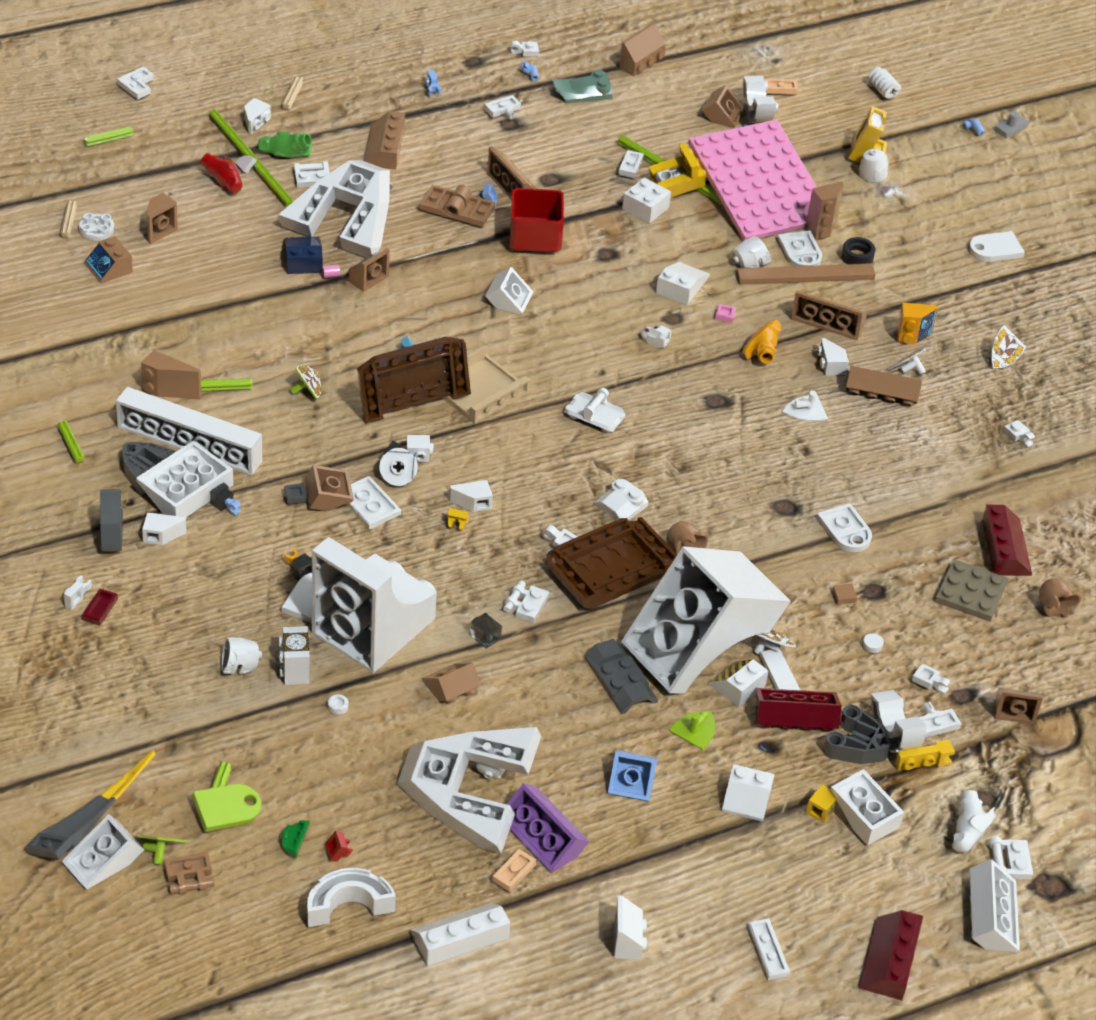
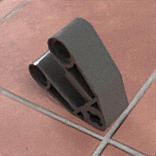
(139, 458)
(111, 520)
(866, 744)

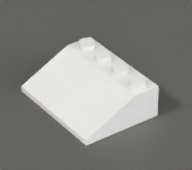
(185, 480)

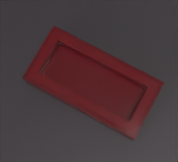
(99, 607)

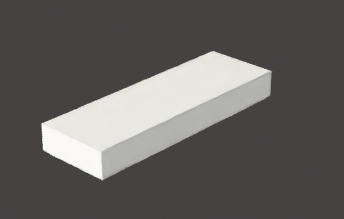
(778, 670)
(768, 949)

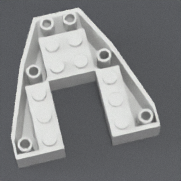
(356, 184)
(437, 769)

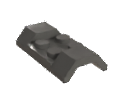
(619, 675)

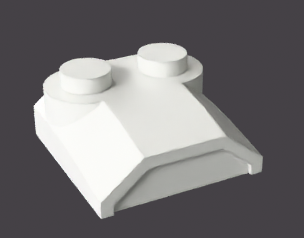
(622, 500)

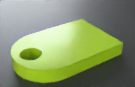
(226, 807)

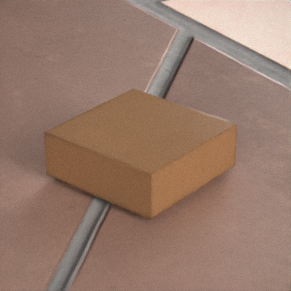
(844, 593)

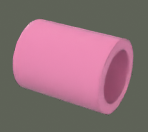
(331, 271)

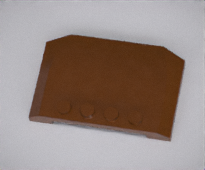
(413, 376)
(611, 561)

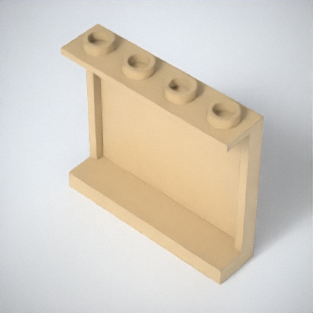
(490, 387)

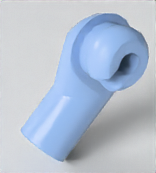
(530, 70)
(974, 124)

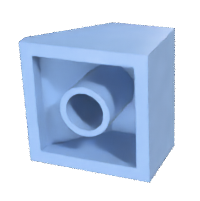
(632, 775)

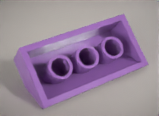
(545, 828)

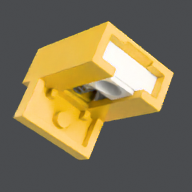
(868, 135)
(679, 173)

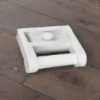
(307, 176)
(1017, 857)

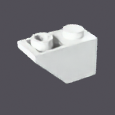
(256, 114)
(833, 358)
(472, 496)
(163, 528)

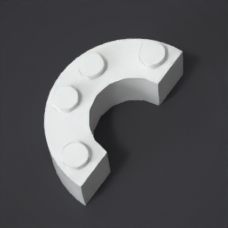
(758, 106)
(903, 732)
(348, 886)

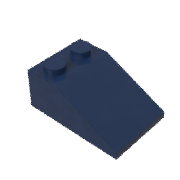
(303, 255)

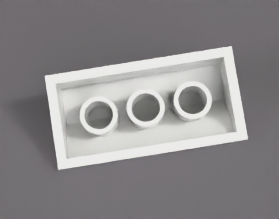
(994, 908)
(461, 933)

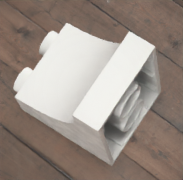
(364, 593)
(699, 612)

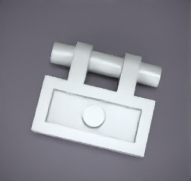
(532, 603)

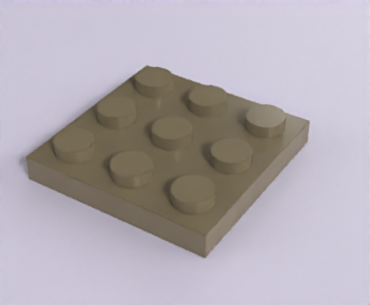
(971, 590)

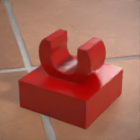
(338, 846)

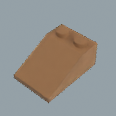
(170, 377)

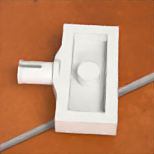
(503, 106)
(939, 721)

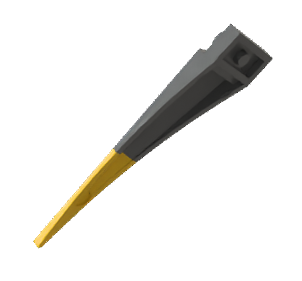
(70, 831)

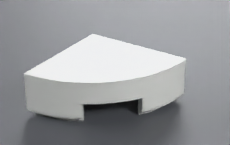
(246, 163)

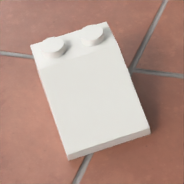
(681, 282)
(867, 807)
(102, 853)

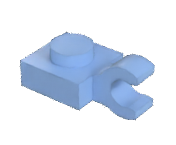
(432, 83)

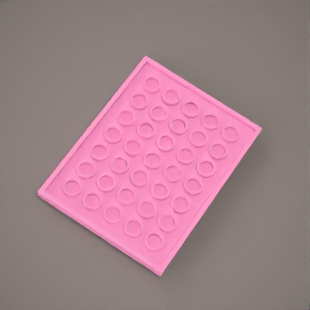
(757, 178)

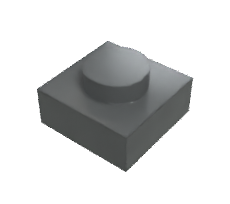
(295, 493)

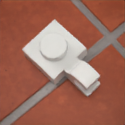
(526, 48)
(1018, 431)
(558, 537)
(74, 594)
(930, 677)

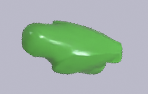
(286, 145)

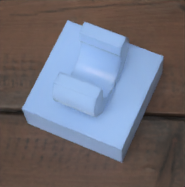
(489, 193)

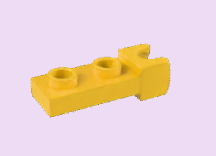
(925, 756)

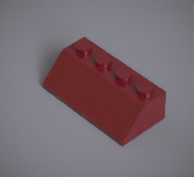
(1005, 541)
(797, 709)
(891, 954)

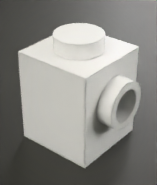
(420, 447)

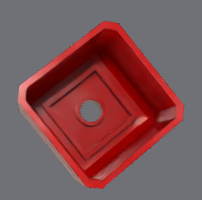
(536, 220)

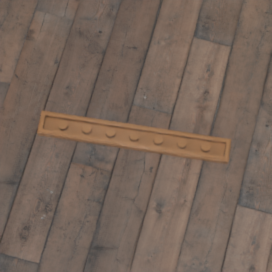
(805, 273)

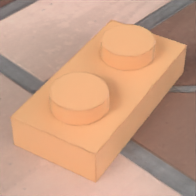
(782, 86)
(514, 870)

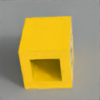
(822, 804)

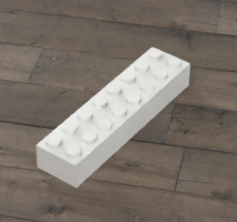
(179, 426)

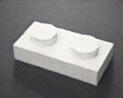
(631, 164)

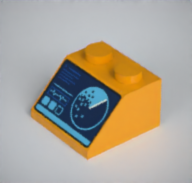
(916, 322)

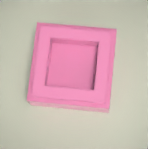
(725, 313)

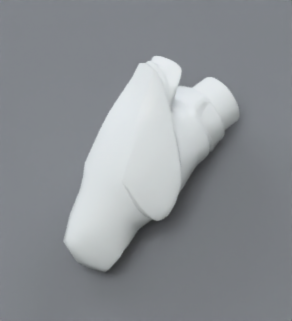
(971, 821)

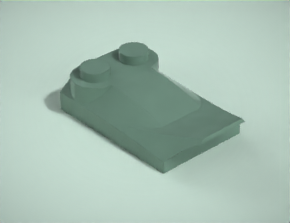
(585, 88)

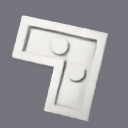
(136, 82)

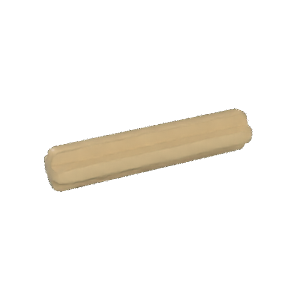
(292, 93)
(68, 219)

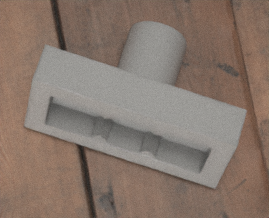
(1012, 125)

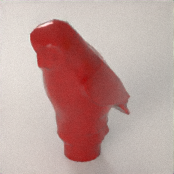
(223, 171)

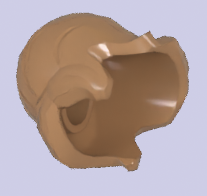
(685, 535)
(1058, 597)

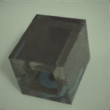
(485, 630)

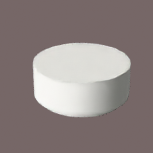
(873, 643)
(338, 704)

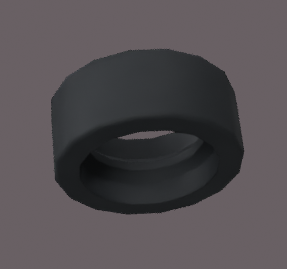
(861, 244)

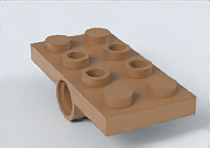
(457, 204)

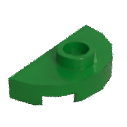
(294, 836)

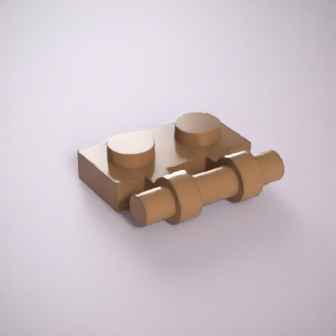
(189, 867)

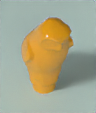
(763, 342)

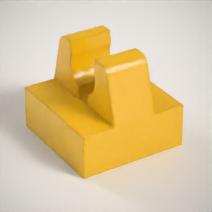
(459, 516)

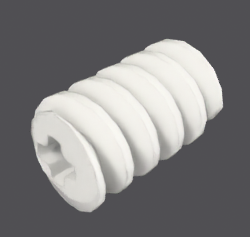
(884, 83)

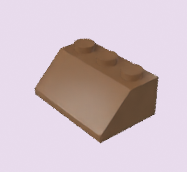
(642, 50)
(824, 210)

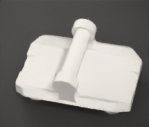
(596, 410)

